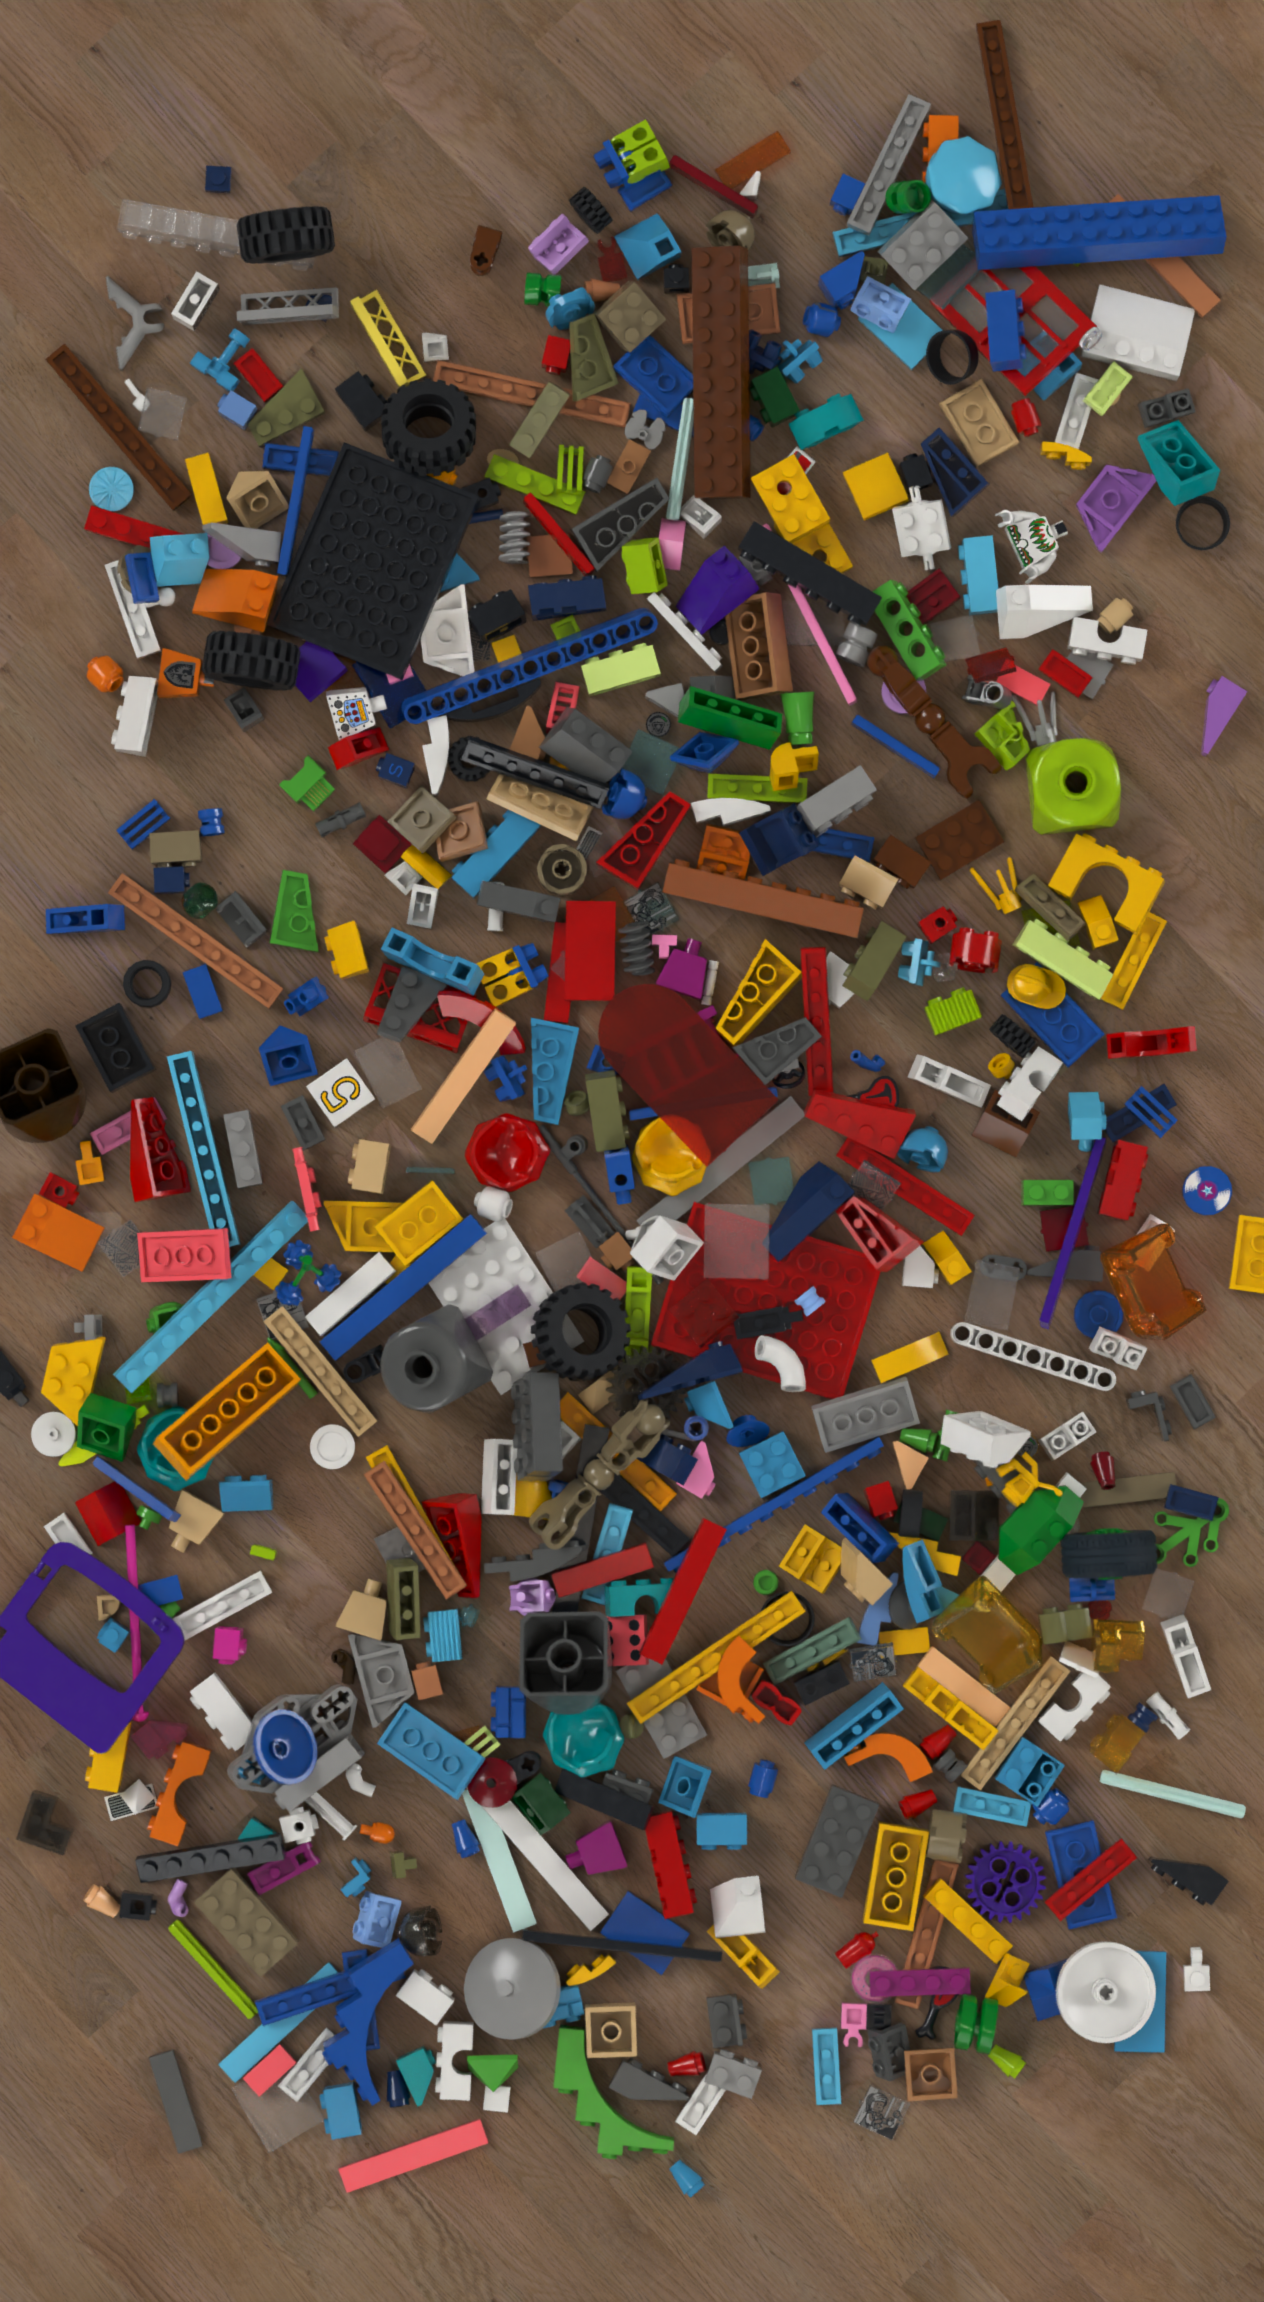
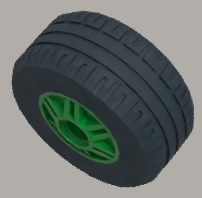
(1109, 1553)

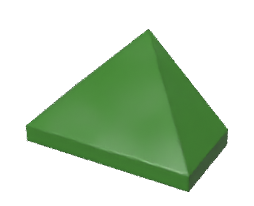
(492, 2069)

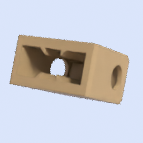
(195, 1522)
(365, 1612)

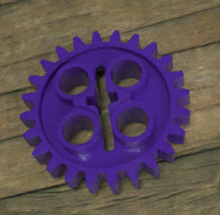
(1026, 1890)

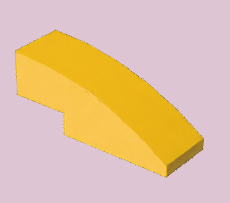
(206, 489)
(909, 1357)
(942, 1561)
(747, 1957)

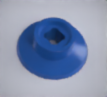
(747, 1431)

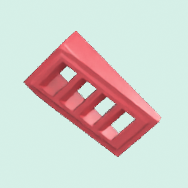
(563, 688)

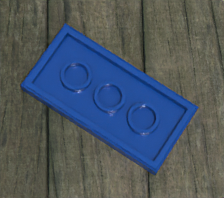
(1063, 1028)
(1070, 1852)

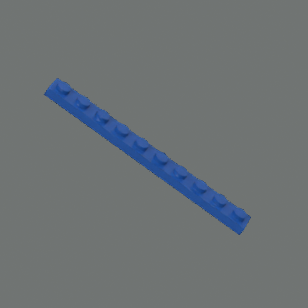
(787, 1497)

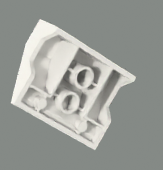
(1140, 332)

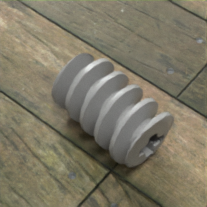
(514, 537)

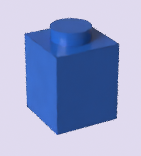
(846, 195)

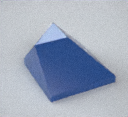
(704, 752)
(287, 1056)
(1042, 1989)

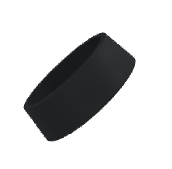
(934, 360)
(1218, 506)
(810, 1625)

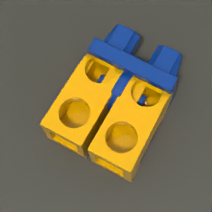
(517, 971)

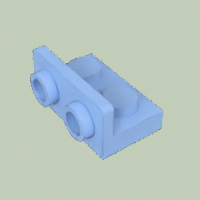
(880, 304)
(376, 1919)

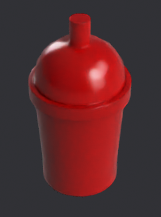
(856, 1949)

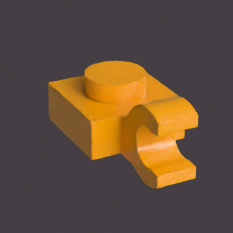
(89, 1168)

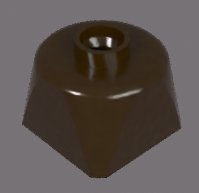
(39, 1089)

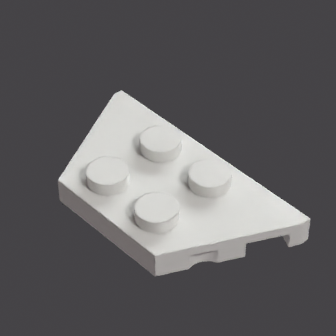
(447, 634)

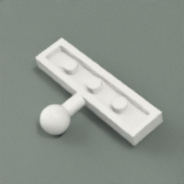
(136, 615)

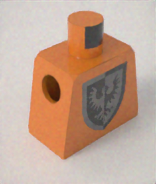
(181, 675)

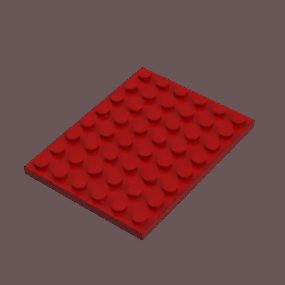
(823, 1340)

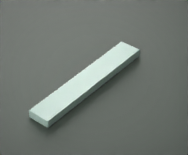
(501, 1866)

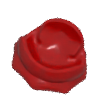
(507, 1152)

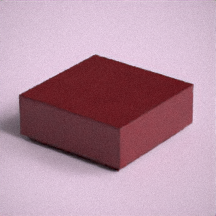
(978, 1557)

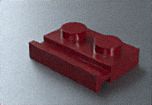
(933, 596)

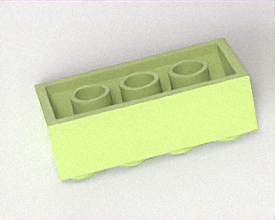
(1063, 959)

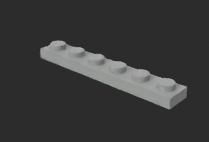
(888, 164)

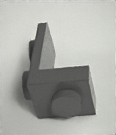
(1140, 1399)

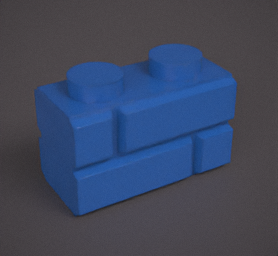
(510, 1712)

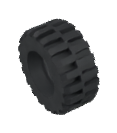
(285, 234)
(428, 454)
(251, 660)
(610, 1325)

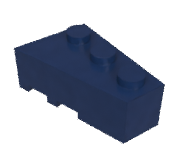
(953, 472)
(566, 598)

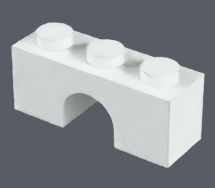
(1085, 639)
(1020, 1094)
(1061, 1721)
(454, 2083)

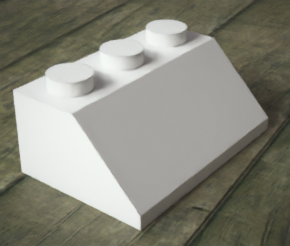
(136, 715)
(983, 1437)

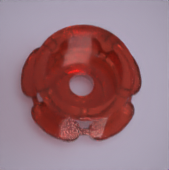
(1104, 1614)

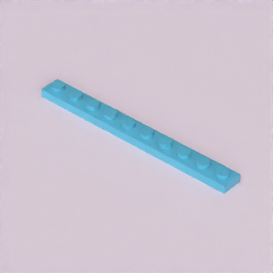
(210, 1297)

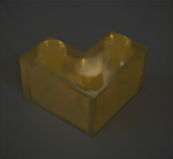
(1116, 1641)
(1116, 1742)

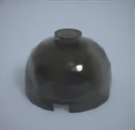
(420, 1930)

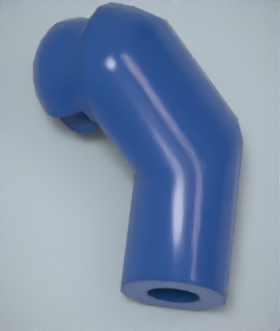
(864, 1062)

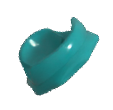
(153, 1461)
(584, 1741)

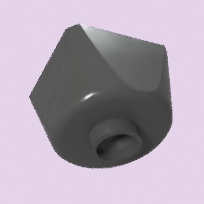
(455, 1359)
(563, 1639)

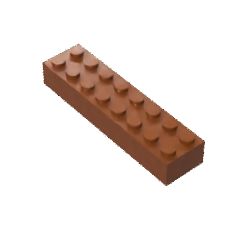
(763, 899)

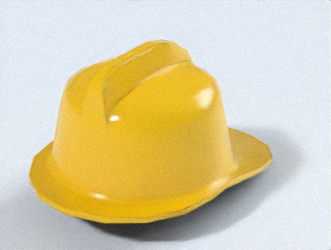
(1036, 986)

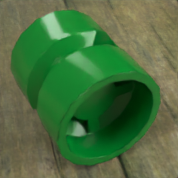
(908, 196)
(541, 289)

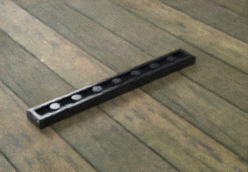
(592, 1443)
(622, 1945)

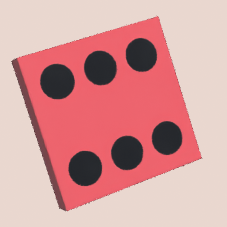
(627, 1638)

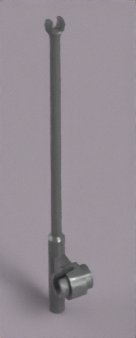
(565, 1155)

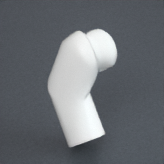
(356, 1782)

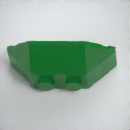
(1037, 1528)

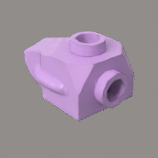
(532, 1596)

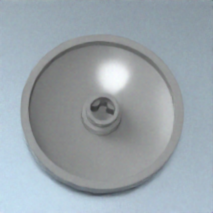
(512, 1988)

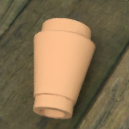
(101, 1901)

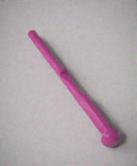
(141, 1715)

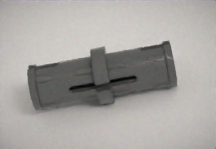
(340, 819)

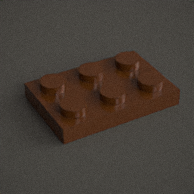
(959, 840)

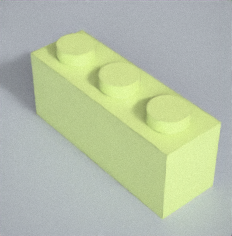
(620, 669)

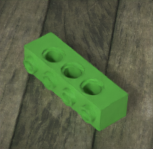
(932, 659)

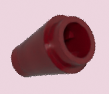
(1104, 1469)

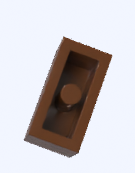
(901, 862)

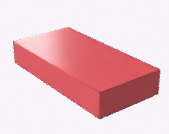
(1025, 685)
(597, 1274)
(269, 2070)

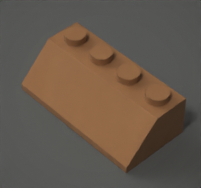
(759, 647)

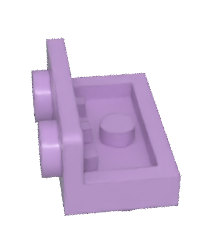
(557, 244)

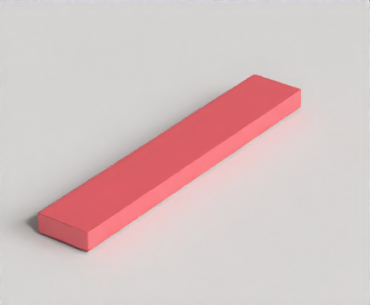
(413, 2155)

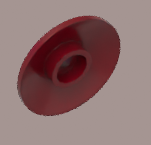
(505, 1783)

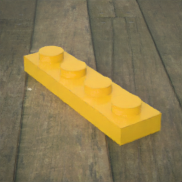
(1133, 961)
(967, 1921)

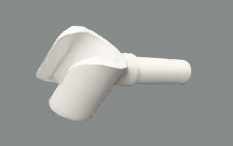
(139, 401)

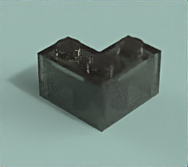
(39, 1829)

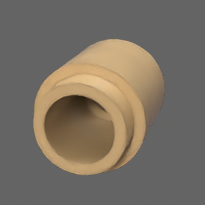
(1115, 615)

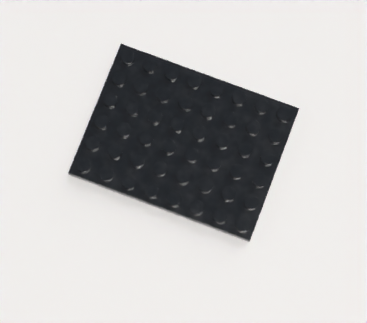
(373, 561)

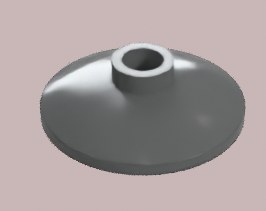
(900, 1608)

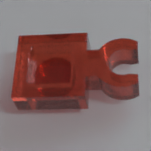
(611, 264)

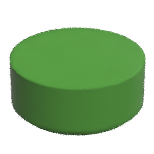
(765, 1582)

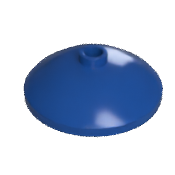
(293, 1744)

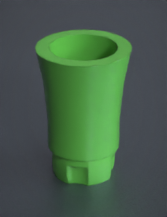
(798, 716)

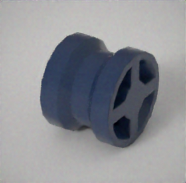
(1142, 1717)

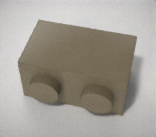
(175, 848)

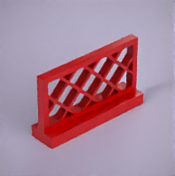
(421, 1031)

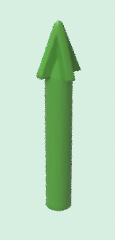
(304, 1383)

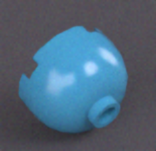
(924, 1147)

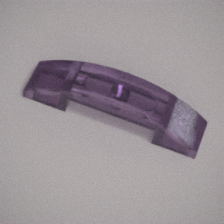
(497, 1312)

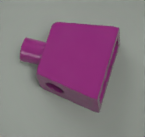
(684, 971)
(598, 1851)

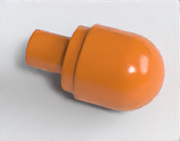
(378, 1832)

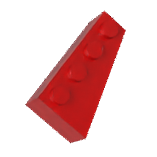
(643, 844)
(864, 1121)

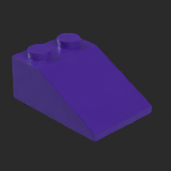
(716, 590)

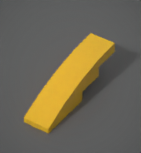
(950, 1708)

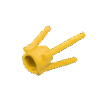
(1008, 900)

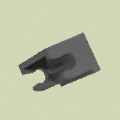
(241, 919)

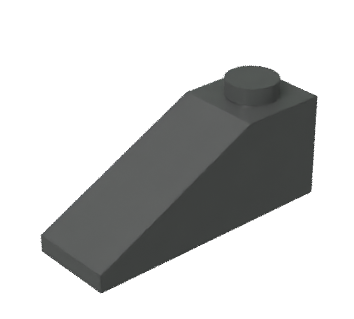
(518, 901)
(1083, 1266)

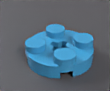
(569, 308)

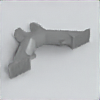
(139, 328)

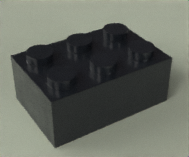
(115, 1047)

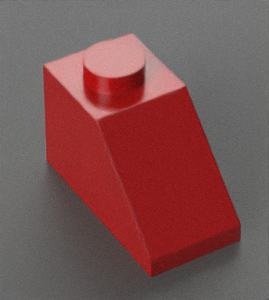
(358, 748)

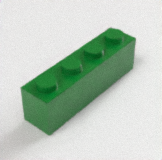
(730, 717)

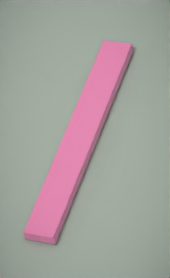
(822, 642)

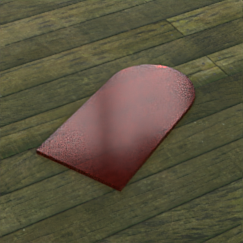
(681, 1069)

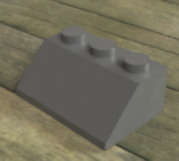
(585, 747)

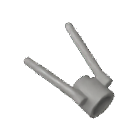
(1044, 733)

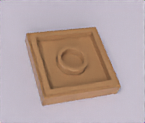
(464, 834)

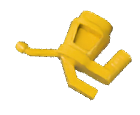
(1021, 1486)

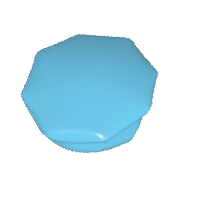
(963, 176)

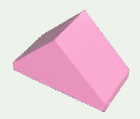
(671, 542)

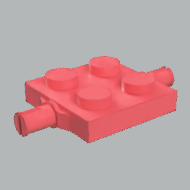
(306, 1178)

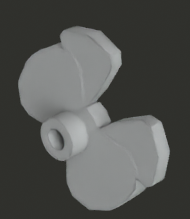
(637, 429)

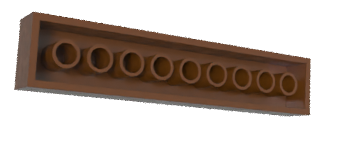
(721, 372)

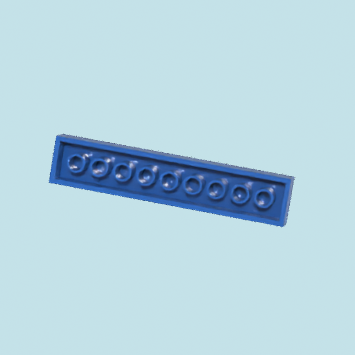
(1098, 232)

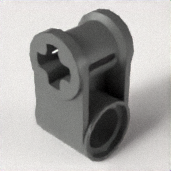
(984, 692)

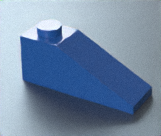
(85, 919)

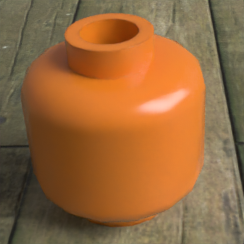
(104, 674)

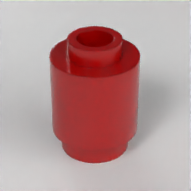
(1025, 417)

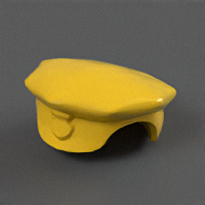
(665, 1160)

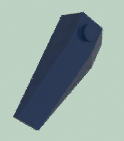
(704, 1367)

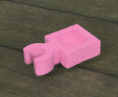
(853, 2018)

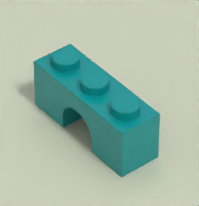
(621, 1598)

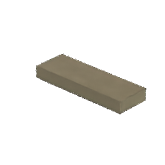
(1050, 907)

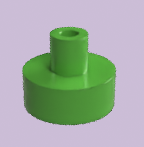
(149, 1515)

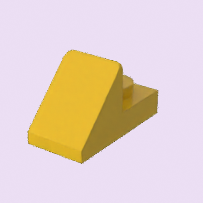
(1007, 1981)

